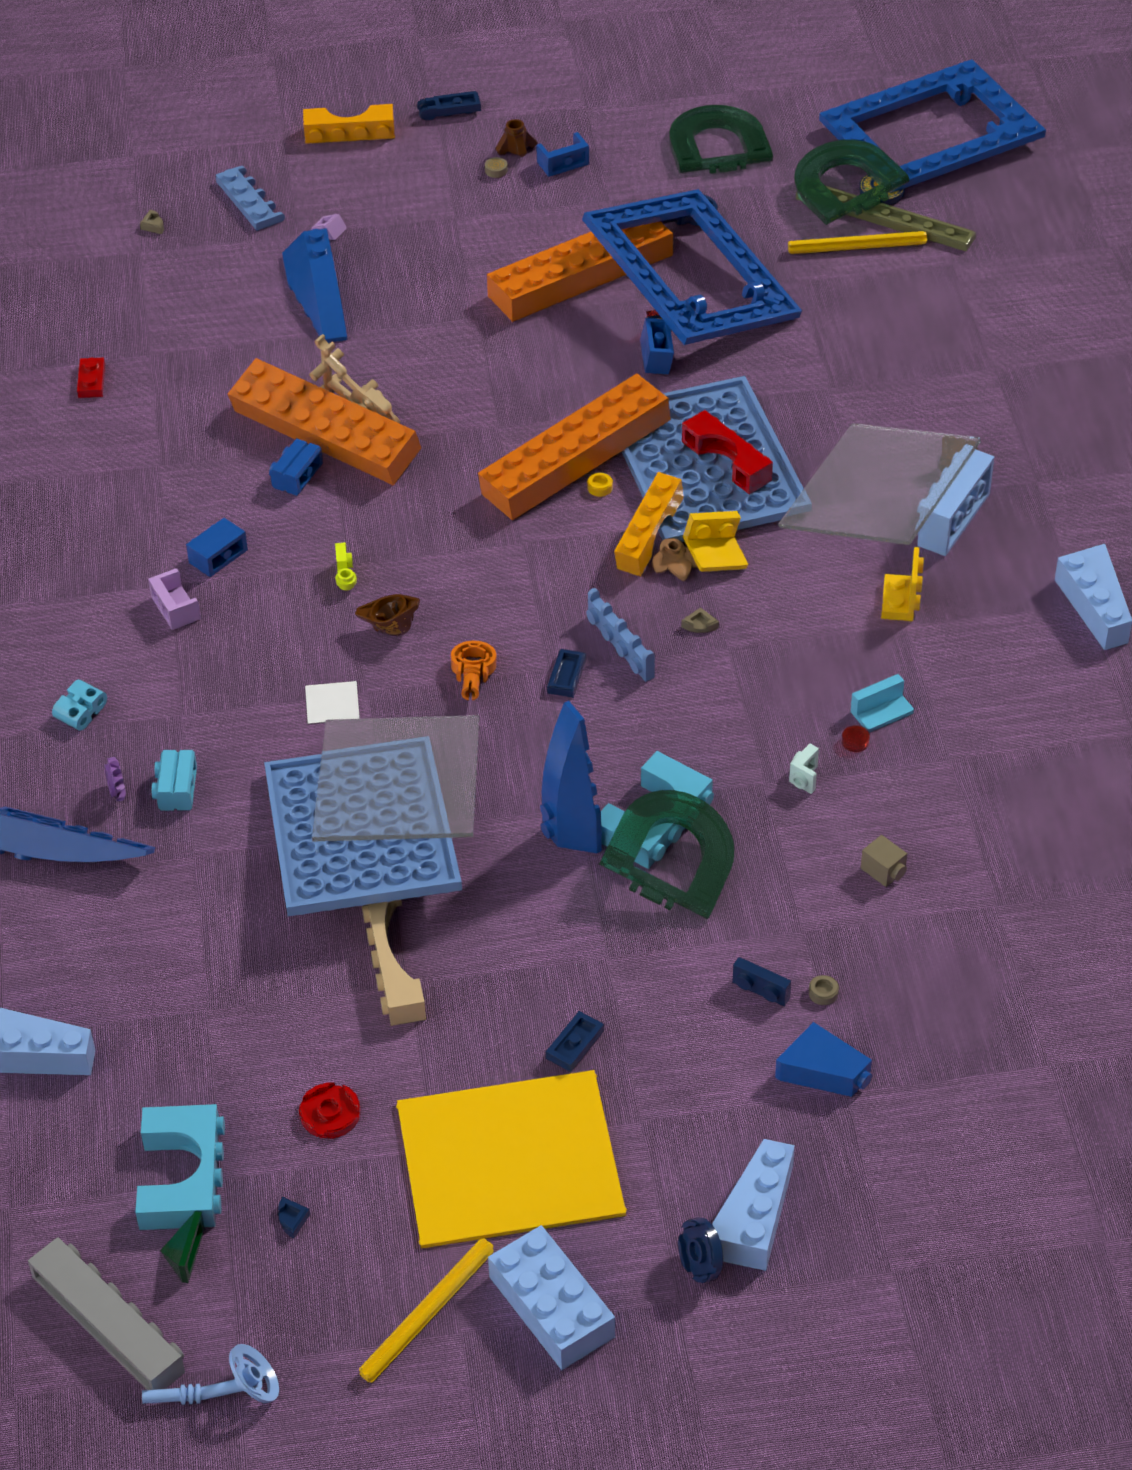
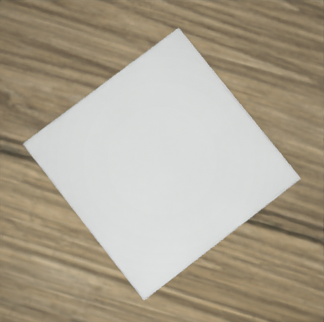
(332, 701)

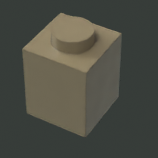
(884, 861)

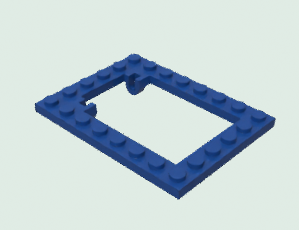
(1014, 130)
(769, 302)

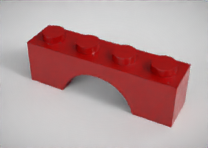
(708, 435)

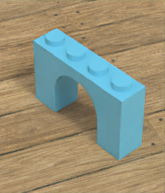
(659, 774)
(188, 1129)

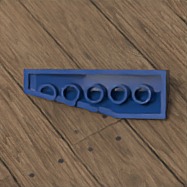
(314, 281)
(567, 789)
(50, 839)

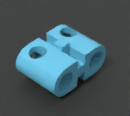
(79, 705)

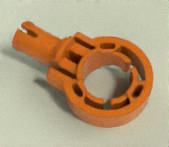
(473, 669)

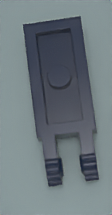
(449, 105)

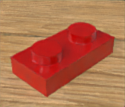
(91, 377)

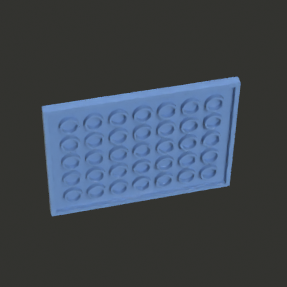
(709, 475)
(351, 872)

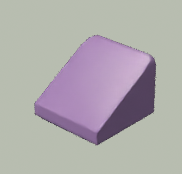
(334, 225)

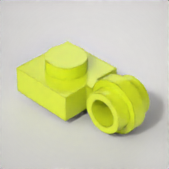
(345, 577)

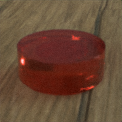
(855, 738)

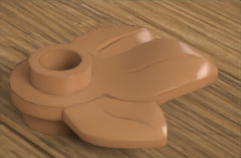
(676, 561)

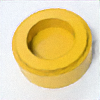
(600, 484)

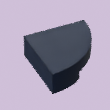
(292, 1216)

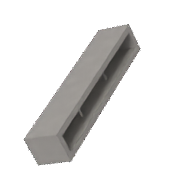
(107, 1316)

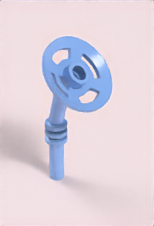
(246, 1380)

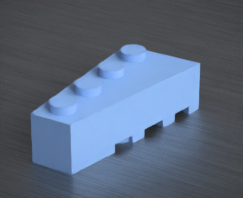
(1095, 594)
(43, 1046)
(755, 1205)

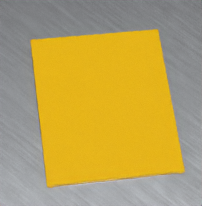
(509, 1159)

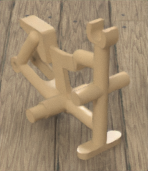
(364, 396)

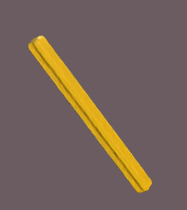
(857, 242)
(425, 1310)

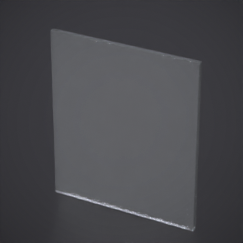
(880, 483)
(397, 778)

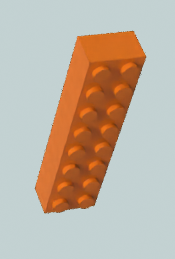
(569, 270)
(326, 420)
(574, 446)

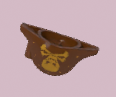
(390, 613)

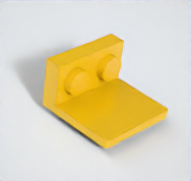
(713, 541)
(900, 592)

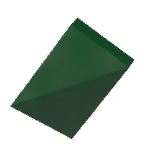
(184, 1246)

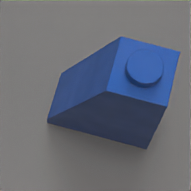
(824, 1063)

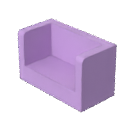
(173, 600)

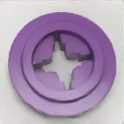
(114, 779)

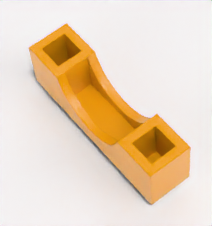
(373, 124)
(637, 541)

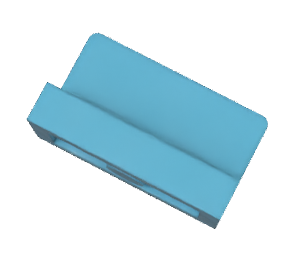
(881, 703)

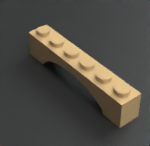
(402, 993)

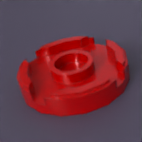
(329, 1110)

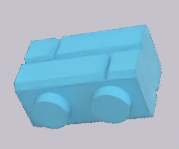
(176, 780)

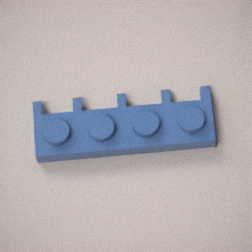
(248, 199)
(616, 631)

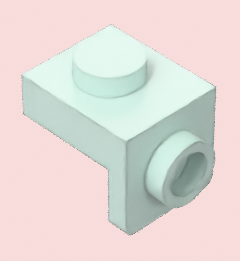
(803, 768)

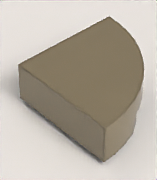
(152, 222)
(700, 622)

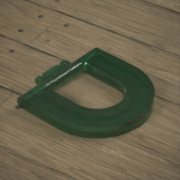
(705, 117)
(845, 152)
(701, 821)

